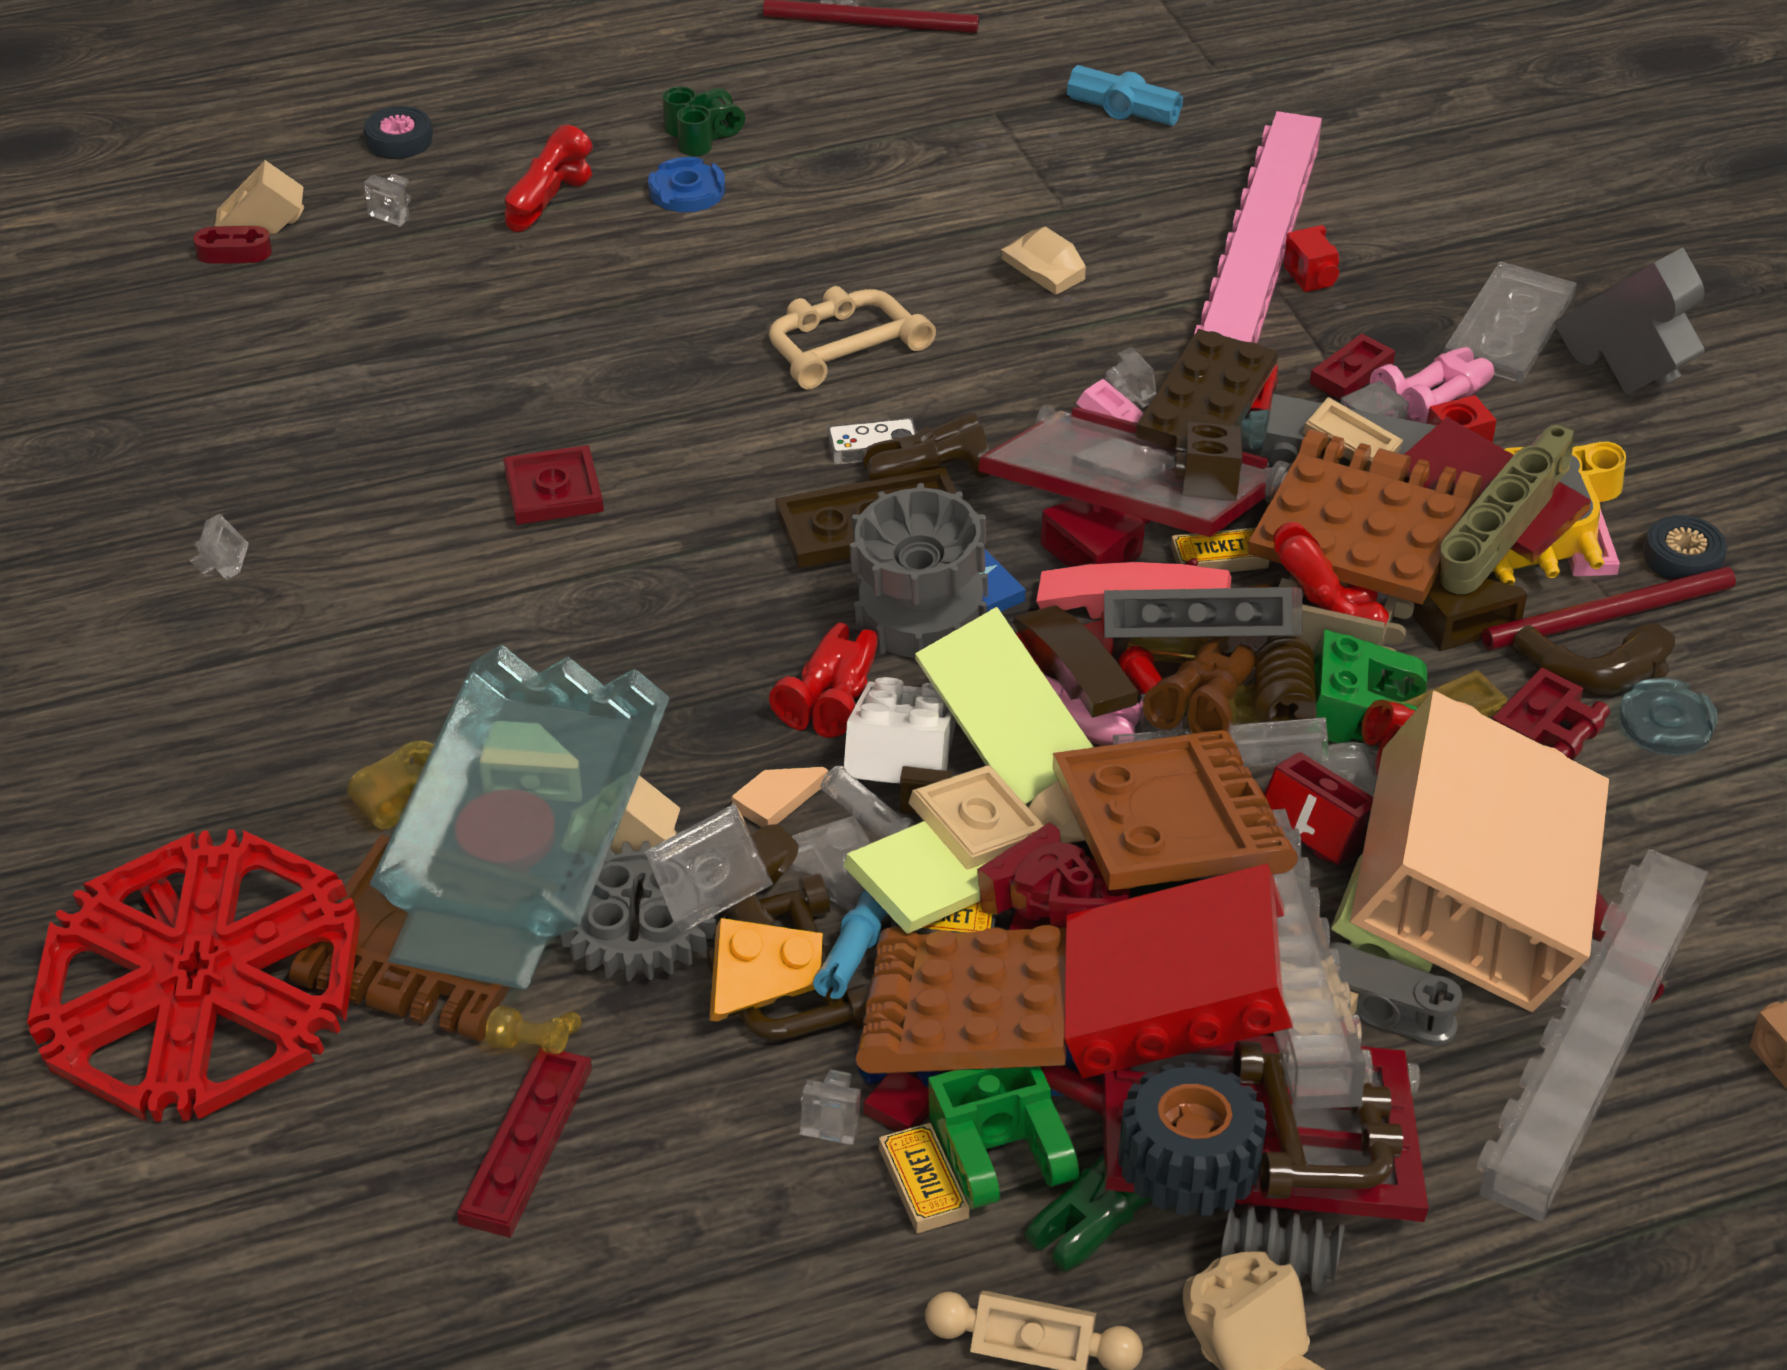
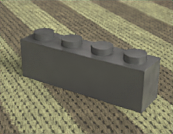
(1288, 417)
(1203, 612)

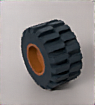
(1191, 1138)

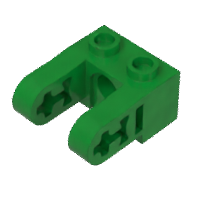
(1352, 679)
(992, 1108)

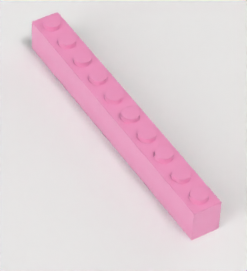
(1260, 228)

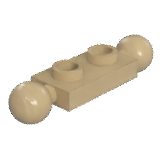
(1033, 1332)

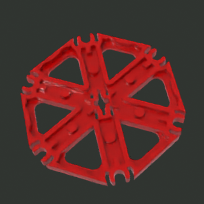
(163, 957)

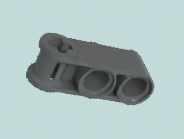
(1400, 996)

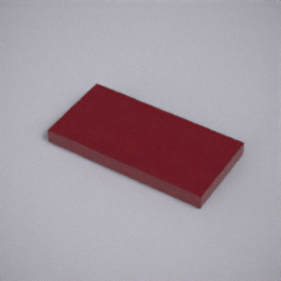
(1465, 450)

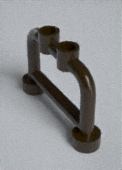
(803, 906)
(1289, 1167)

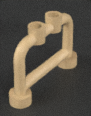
(809, 367)

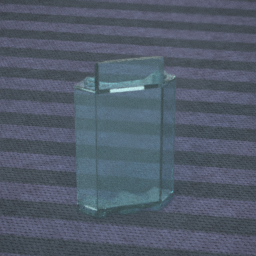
(514, 815)

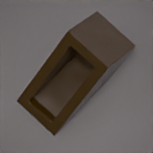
(1460, 618)

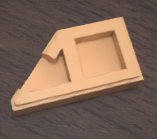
(777, 793)

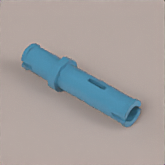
(858, 932)

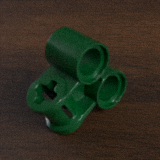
(698, 118)

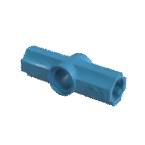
(1125, 95)

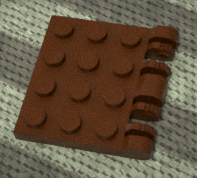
(396, 985)

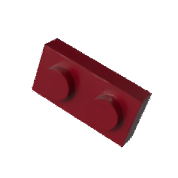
(1351, 366)

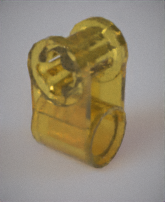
(387, 785)

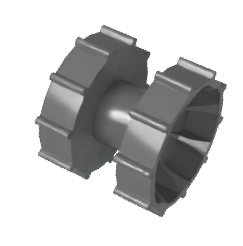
(918, 567)

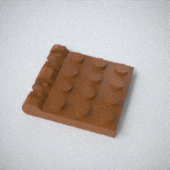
(1369, 522)
(1171, 810)
(965, 1001)

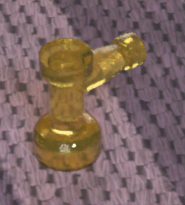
(506, 1029)

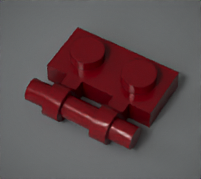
(1543, 705)

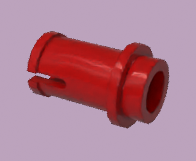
(1139, 668)

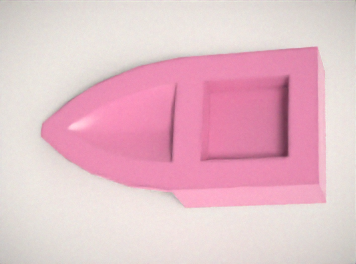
(1109, 401)

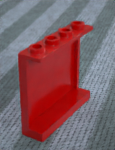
(1174, 972)

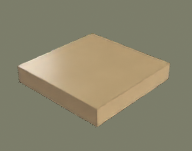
(975, 815)

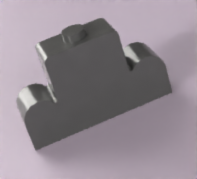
(1640, 324)

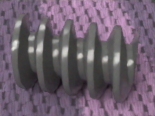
(1306, 1252)

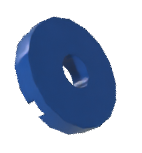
(686, 185)

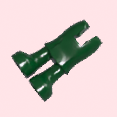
(1086, 1215)

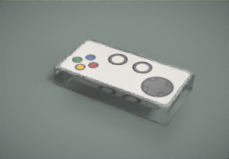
(850, 440)

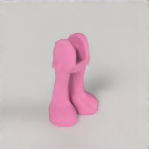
(1452, 371)

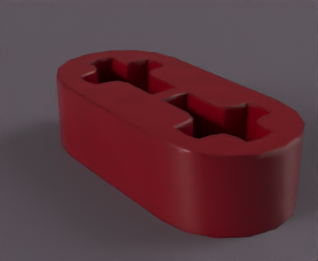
(232, 244)

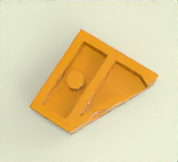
(760, 964)

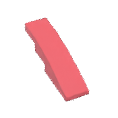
(1086, 583)

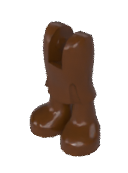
(1210, 682)

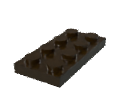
(1209, 384)
(821, 520)

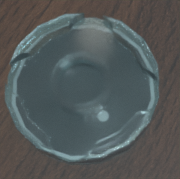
(1668, 717)

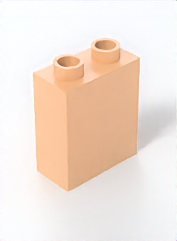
(1483, 852)

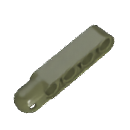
(1505, 510)

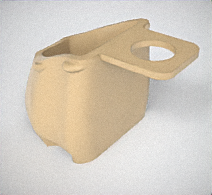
(1249, 1314)

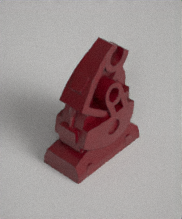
(1044, 879)

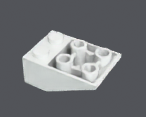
(897, 729)

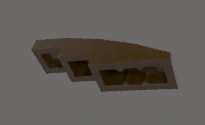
(1076, 660)

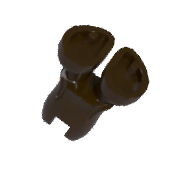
(953, 441)

